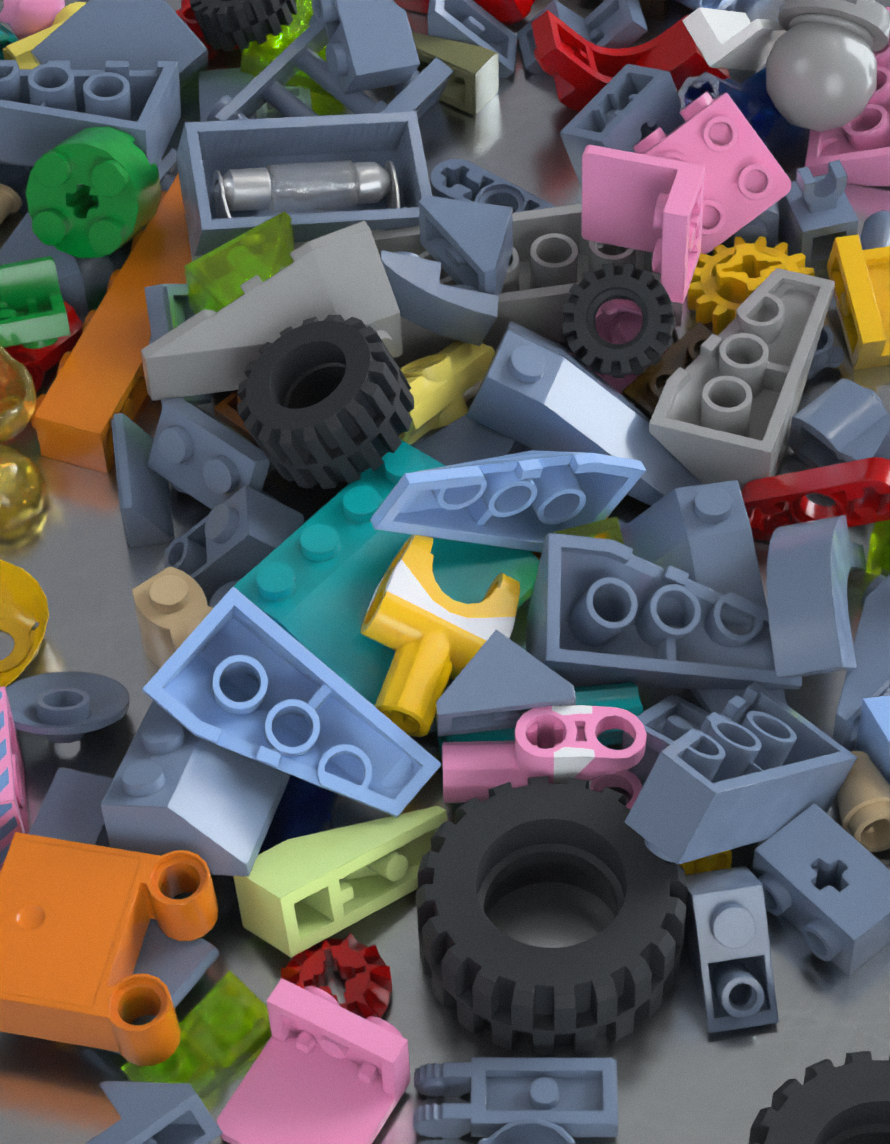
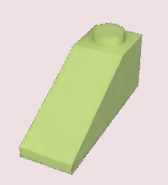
(333, 878)

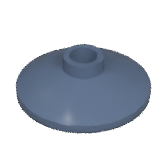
(66, 704)

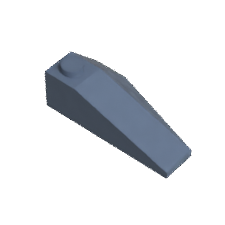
(557, 403)

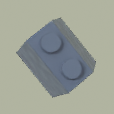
(125, 32)

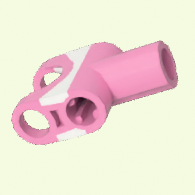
(547, 743)

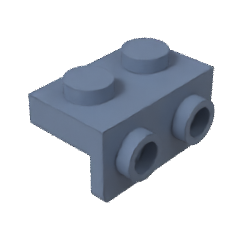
(204, 455)

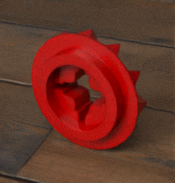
(369, 977)

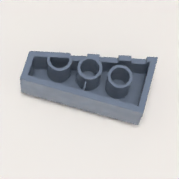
(55, 103)
(737, 779)

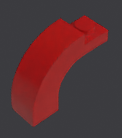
(586, 68)

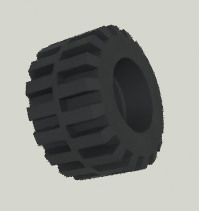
(325, 401)

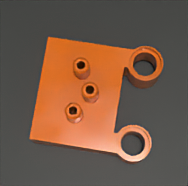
(74, 936)

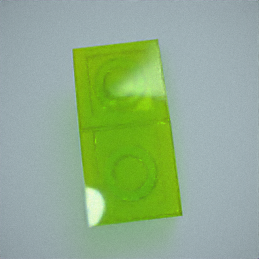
(214, 1039)

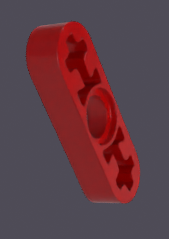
(856, 486)

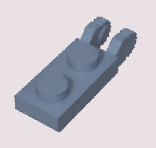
(563, 1091)

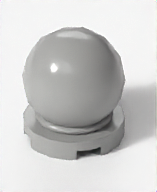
(825, 61)

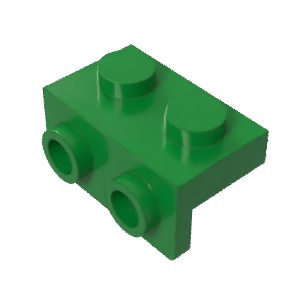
(31, 304)

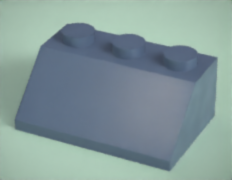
(190, 797)

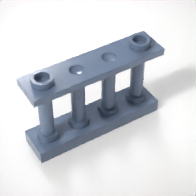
(417, 94)

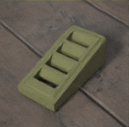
(474, 70)

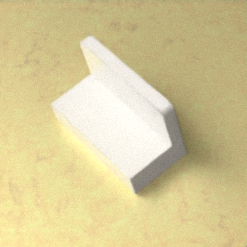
(730, 38)

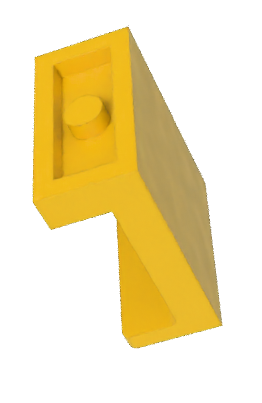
(862, 299)

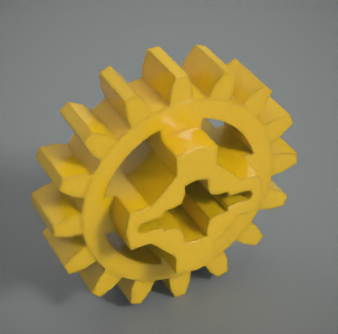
(732, 275)

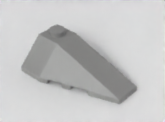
(329, 277)
(737, 399)

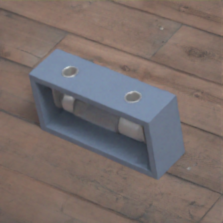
(312, 167)

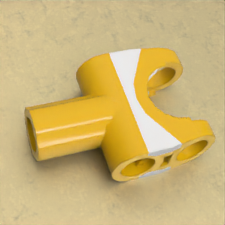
(429, 633)

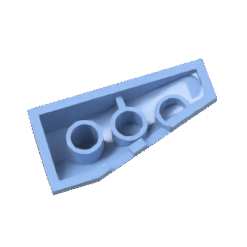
(508, 497)
(274, 701)

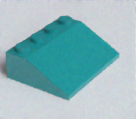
(332, 564)

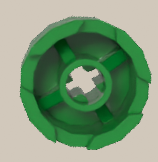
(66, 188)

